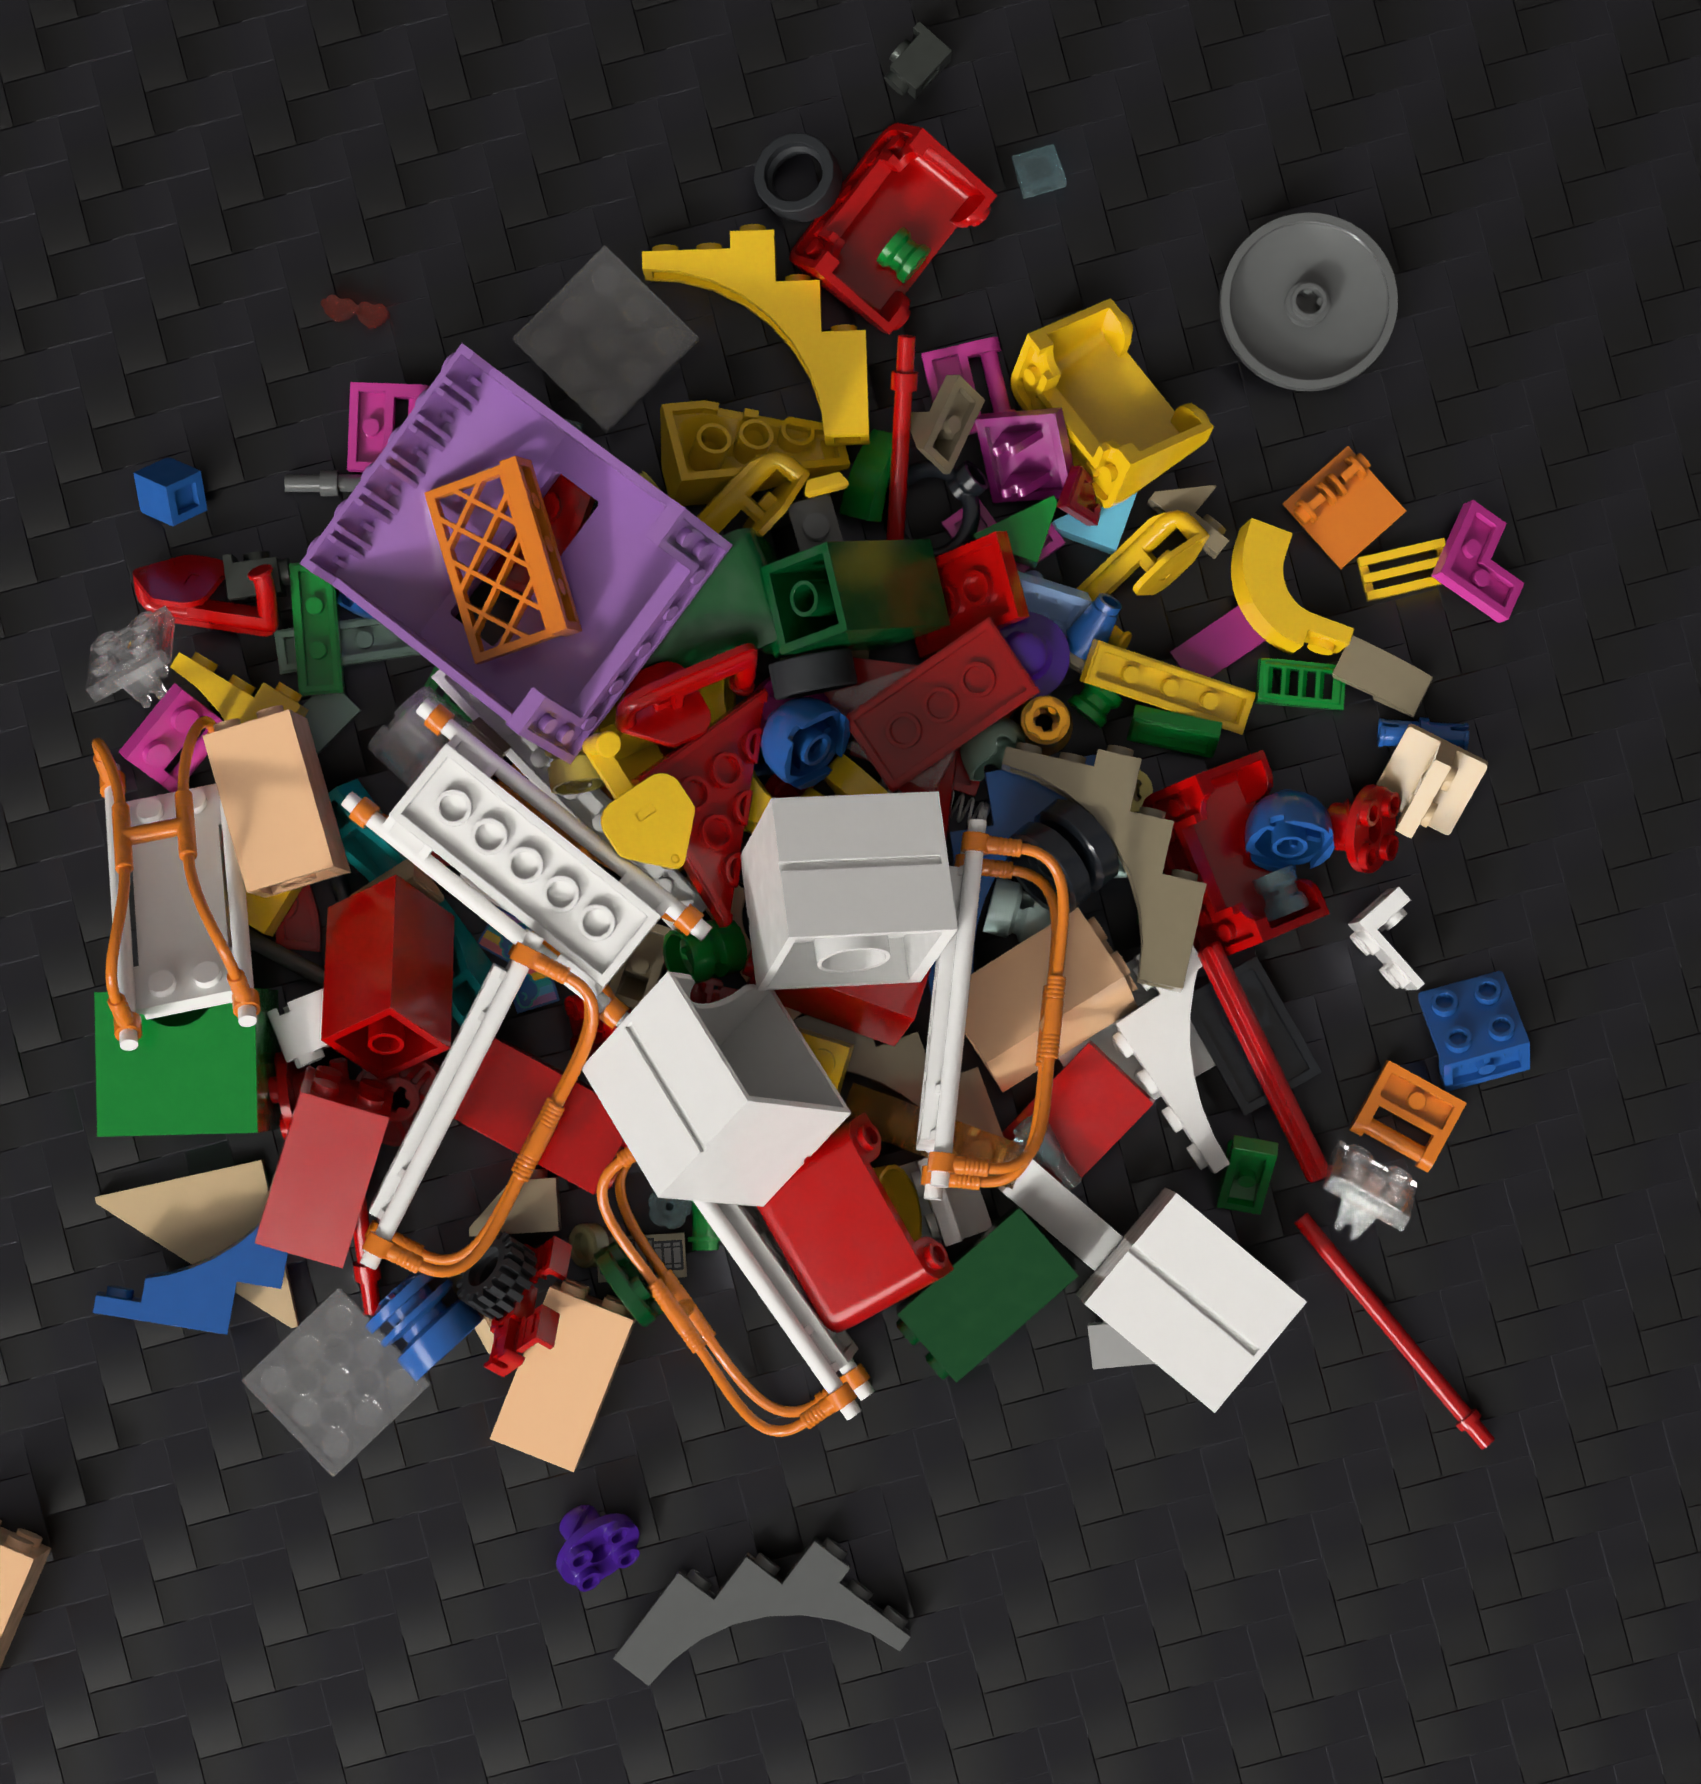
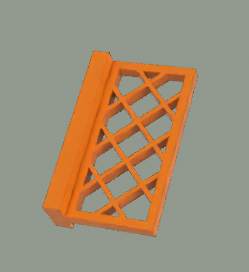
(539, 553)

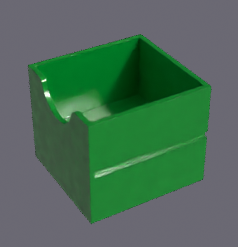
(187, 1073)

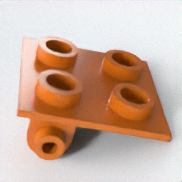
(1344, 507)

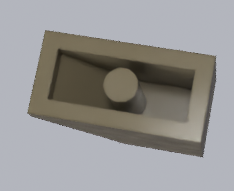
(534, 1209)

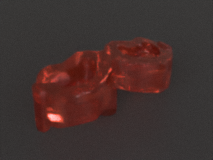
(345, 309)

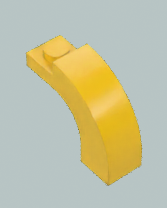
(1266, 600)

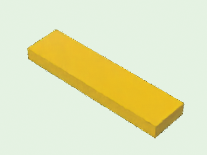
(1167, 686)

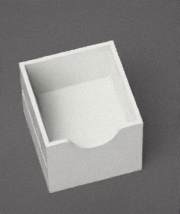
(848, 890)
(714, 1093)
(1190, 1299)

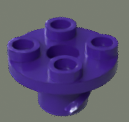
(1040, 649)
(595, 1546)

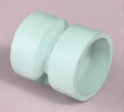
(1014, 912)

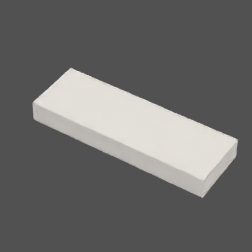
(1063, 1215)

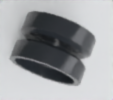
(1077, 845)

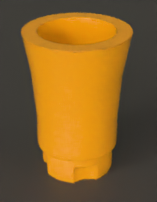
(1061, 728)

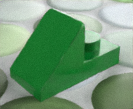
(1248, 1174)

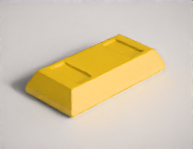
(824, 484)

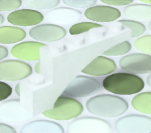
(1161, 1043)

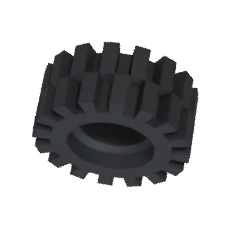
(498, 1277)

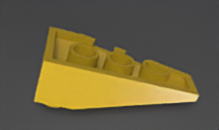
(711, 444)

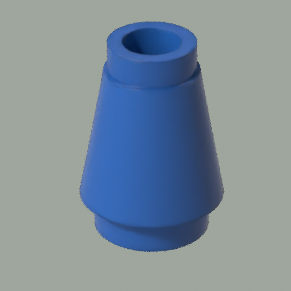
(1094, 623)

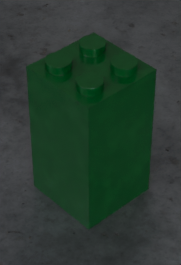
(855, 595)
(986, 1297)

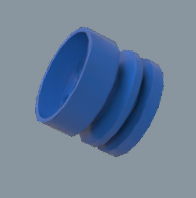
(423, 1322)

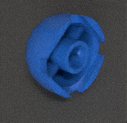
(803, 739)
(1289, 830)

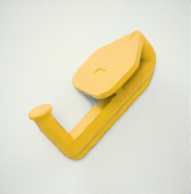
(742, 486)
(1138, 552)
(646, 820)

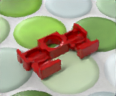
(524, 1325)

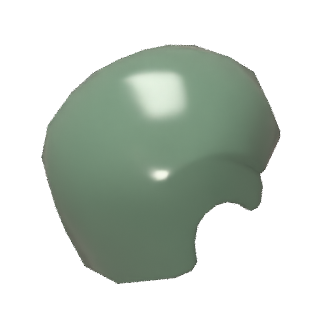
(989, 747)

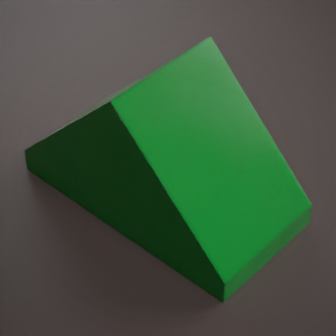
(1026, 531)

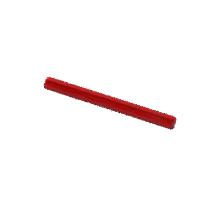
(1263, 1061)

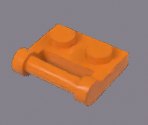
(1414, 1102)

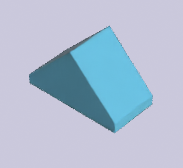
(1101, 537)

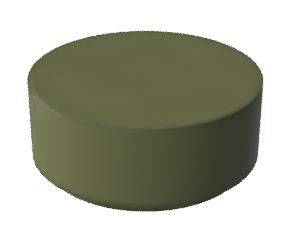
(586, 1241)

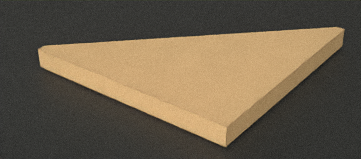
(204, 1216)

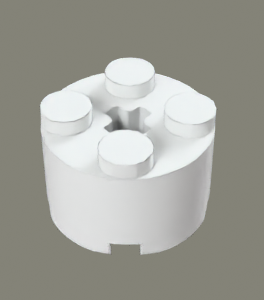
(300, 1029)

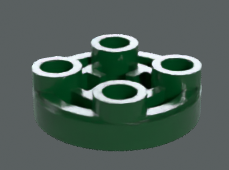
(627, 1283)

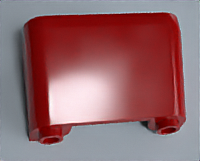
(896, 184)
(1210, 842)
(847, 1233)

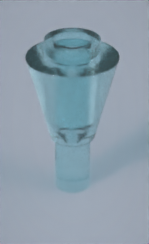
(1050, 1154)

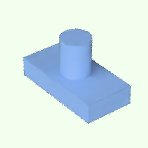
(1052, 599)

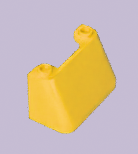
(1110, 408)

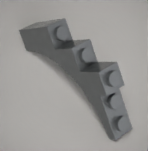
(754, 1590)

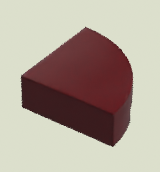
(1079, 497)

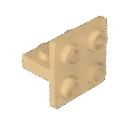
(1432, 780)

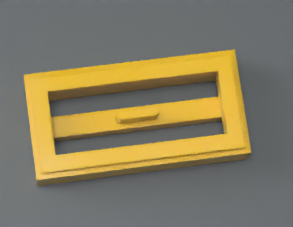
(1367, 577)

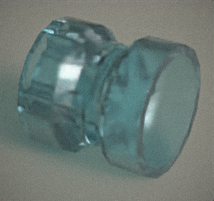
(1280, 893)

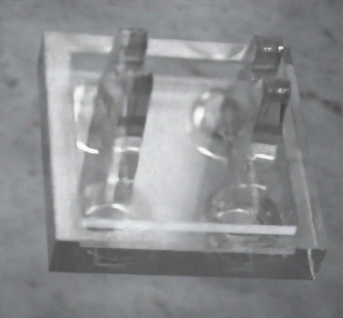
(133, 658)
(1368, 1189)

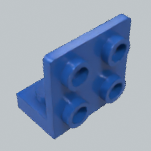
(1475, 1030)

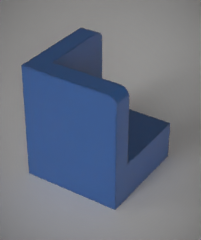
(170, 491)

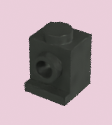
(917, 62)
(239, 586)

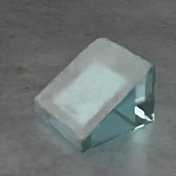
(1039, 171)

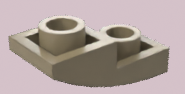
(1382, 676)

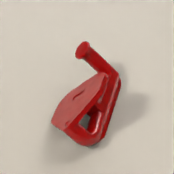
(190, 580)
(665, 698)

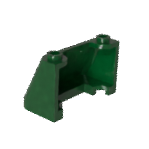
(727, 608)

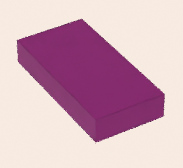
(1217, 645)

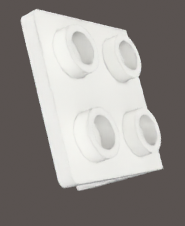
(1382, 915)

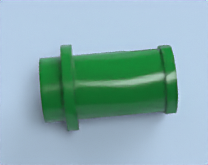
(703, 1235)

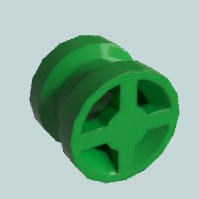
(903, 255)
(1094, 704)

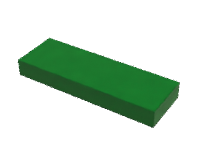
(316, 634)

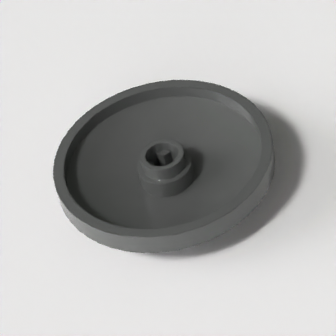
(1308, 301)

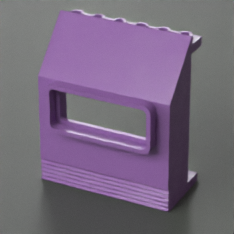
(626, 567)

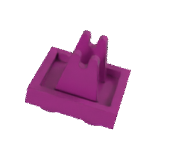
(1025, 453)

